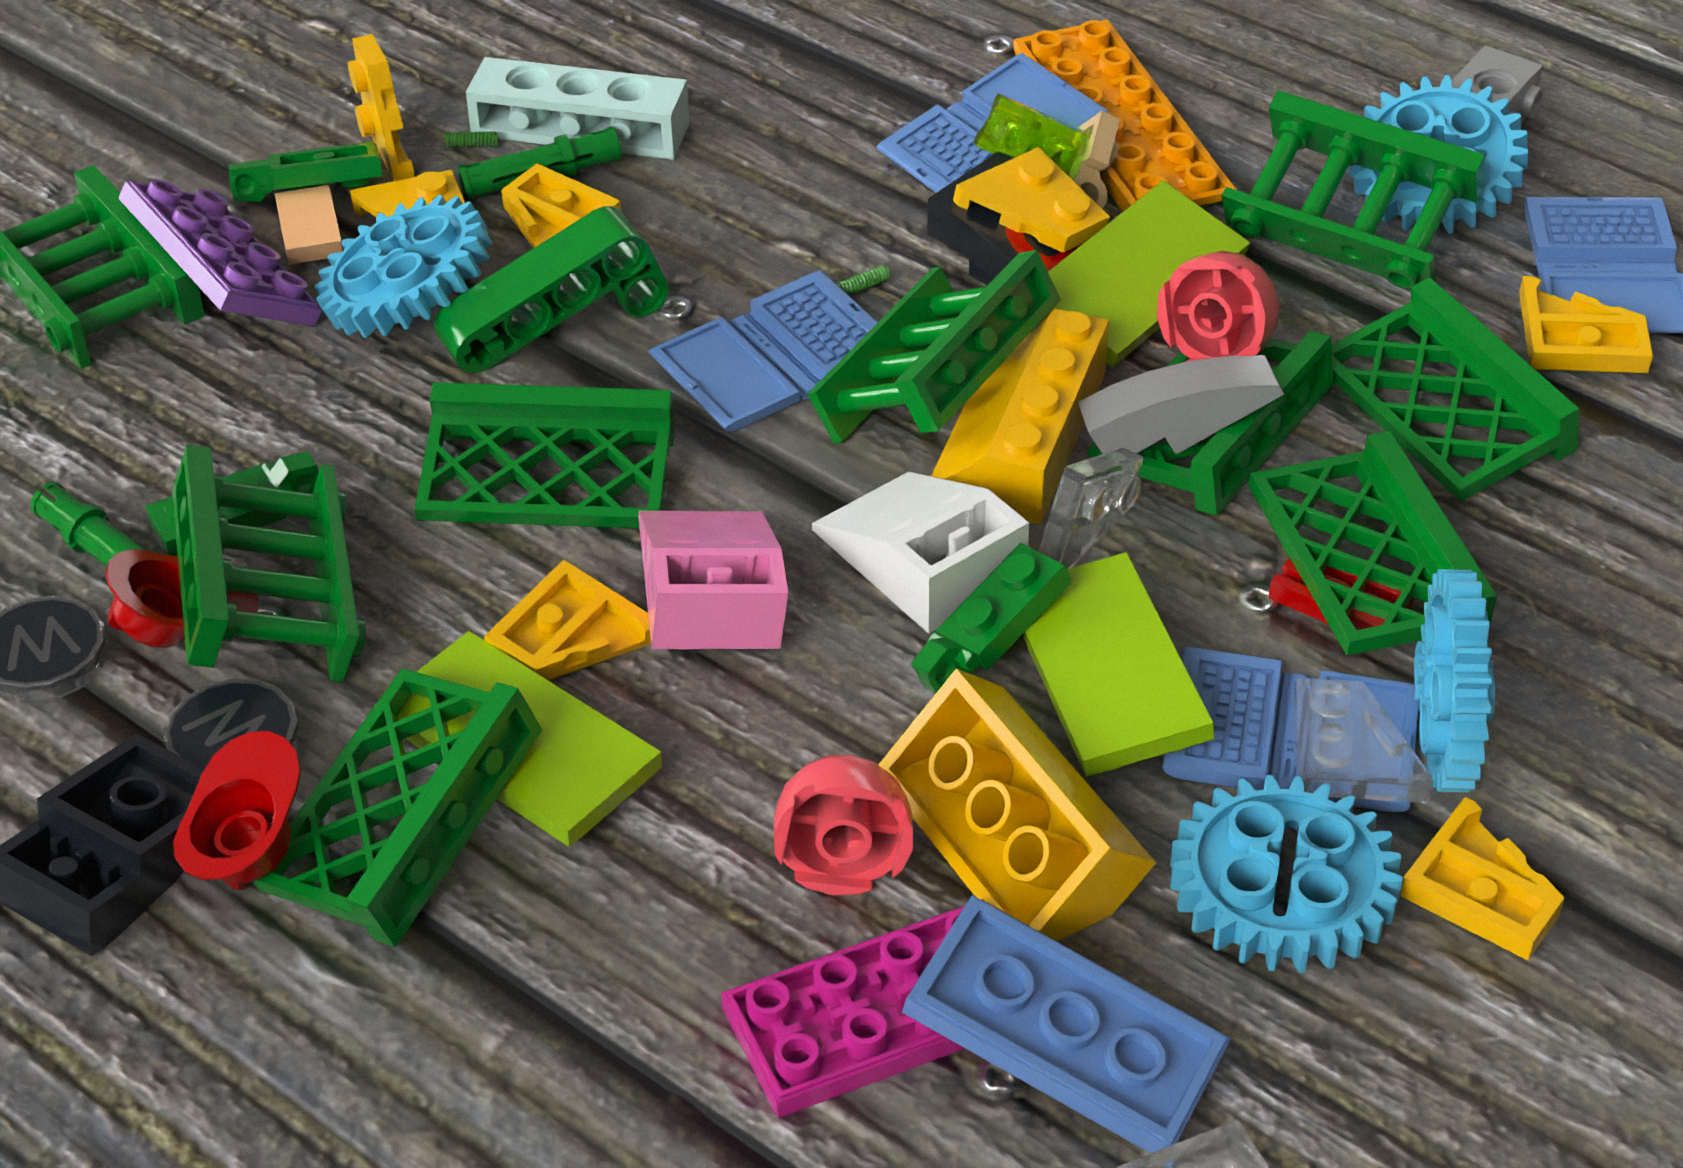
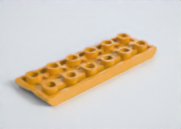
(1151, 133)

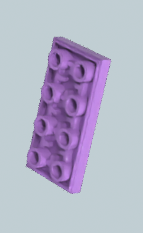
(220, 252)

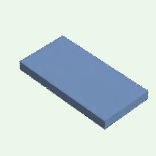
(1067, 1026)

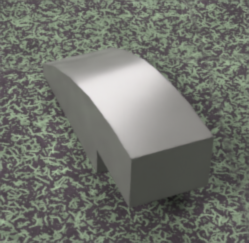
(1179, 402)

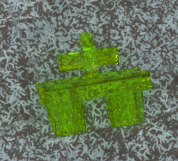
(1019, 129)

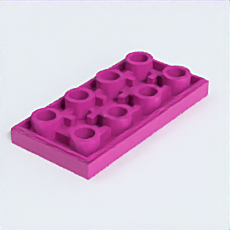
(839, 1018)

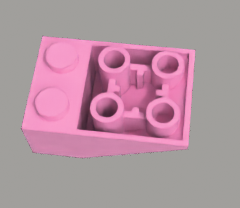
(713, 580)

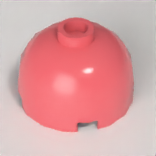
(1218, 307)
(842, 825)

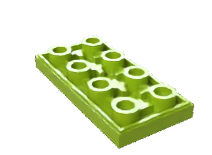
(1131, 258)
(1115, 670)
(578, 762)

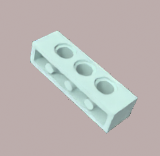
(549, 100)

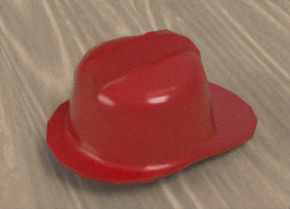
(149, 597)
(240, 811)

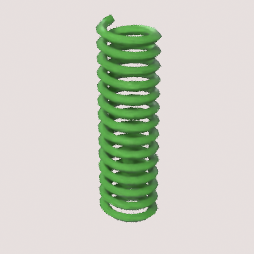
(471, 135)
(863, 286)

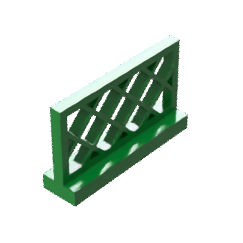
(1490, 369)
(551, 420)
(1234, 452)
(1415, 534)
(437, 814)

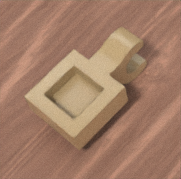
(1096, 155)

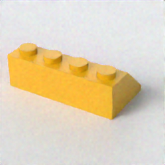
(1028, 415)
(1013, 811)

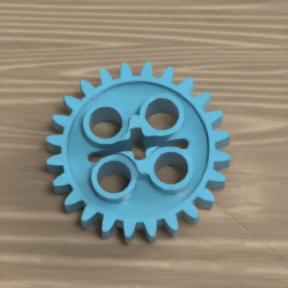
(1448, 117)
(403, 266)
(1454, 680)
(1340, 877)

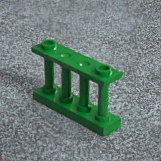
(1370, 144)
(116, 232)
(935, 348)
(209, 577)

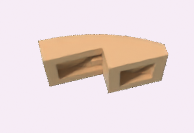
(308, 224)

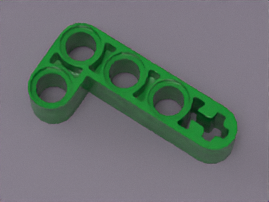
(551, 285)

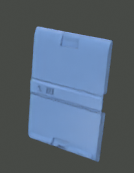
(940, 141)
(1609, 251)
(766, 356)
(1255, 721)

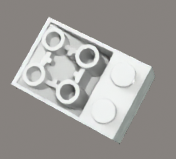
(925, 541)

